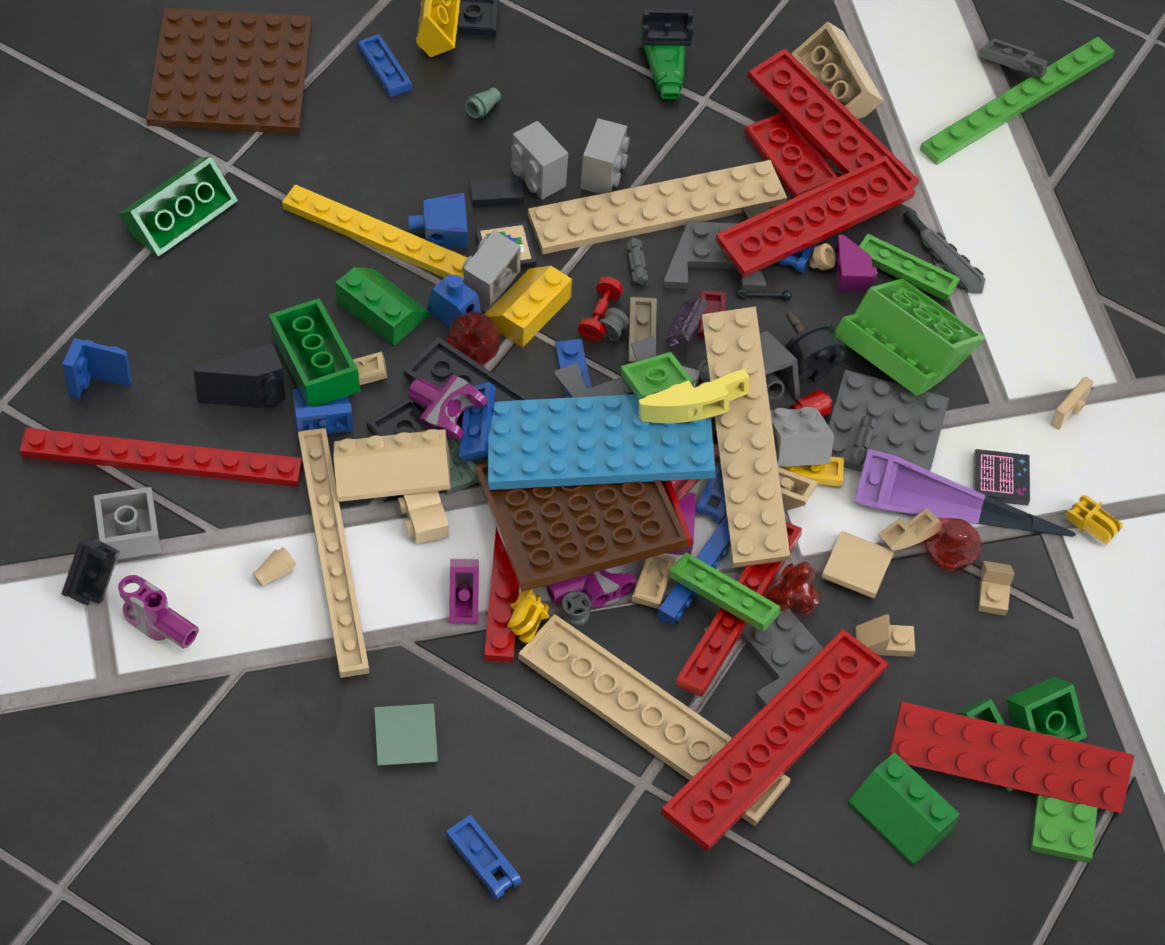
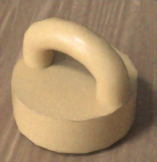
(823, 257)

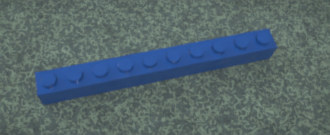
(681, 596)

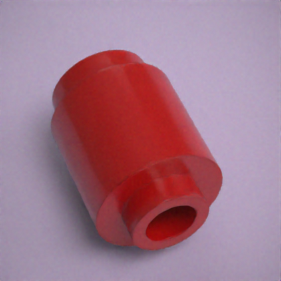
(815, 400)

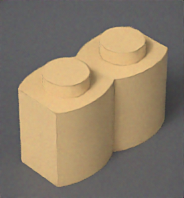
(425, 516)

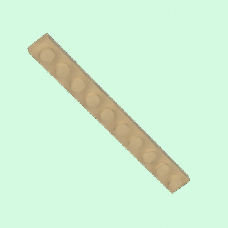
(333, 554)

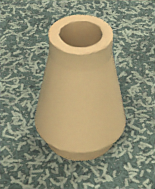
(275, 566)

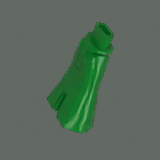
(667, 68)

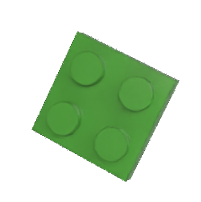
(654, 374)
(1063, 828)

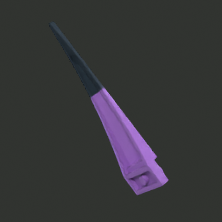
(905, 488)

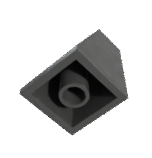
(780, 373)

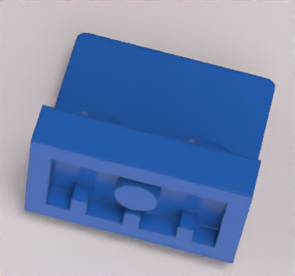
(97, 361)
(333, 416)

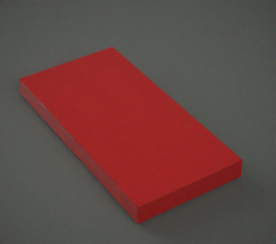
(791, 154)

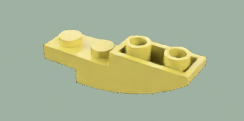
(687, 404)

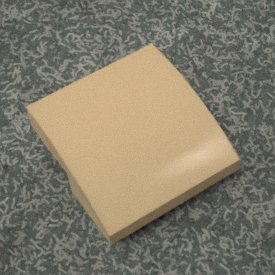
(857, 564)

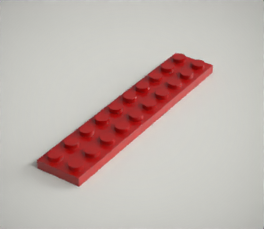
(773, 740)

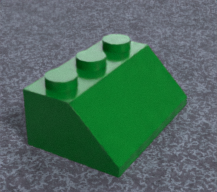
(379, 304)
(904, 809)

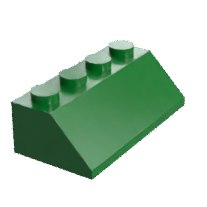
(179, 206)

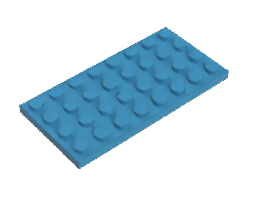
(592, 444)

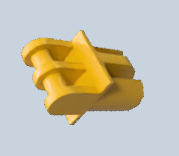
(1093, 519)
(527, 615)

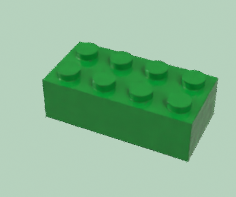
(314, 353)

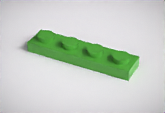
(911, 268)
(724, 592)

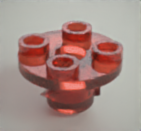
(475, 337)
(954, 545)
(796, 588)

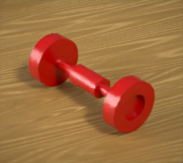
(591, 328)

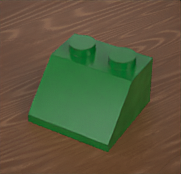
(1048, 709)

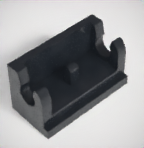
(667, 27)
(90, 571)

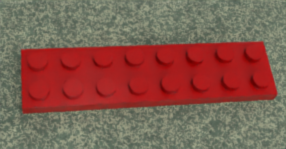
(820, 115)
(814, 216)
(1011, 757)

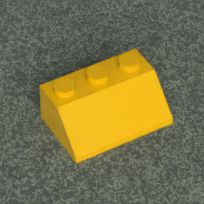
(437, 26)
(530, 303)

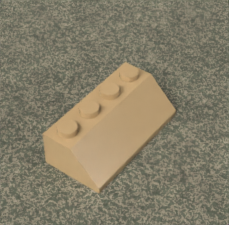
(838, 68)
(392, 465)

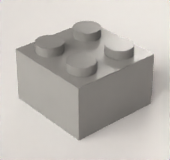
(604, 157)
(539, 160)
(492, 268)
(801, 437)
(128, 522)

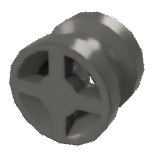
(614, 323)
(576, 601)

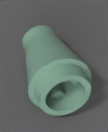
(480, 104)

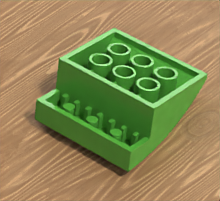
(908, 335)

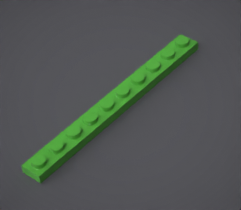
(1016, 101)

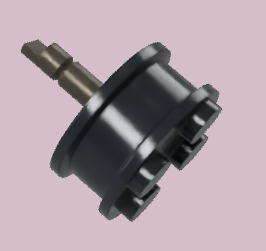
(814, 349)

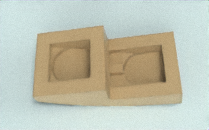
(903, 535)

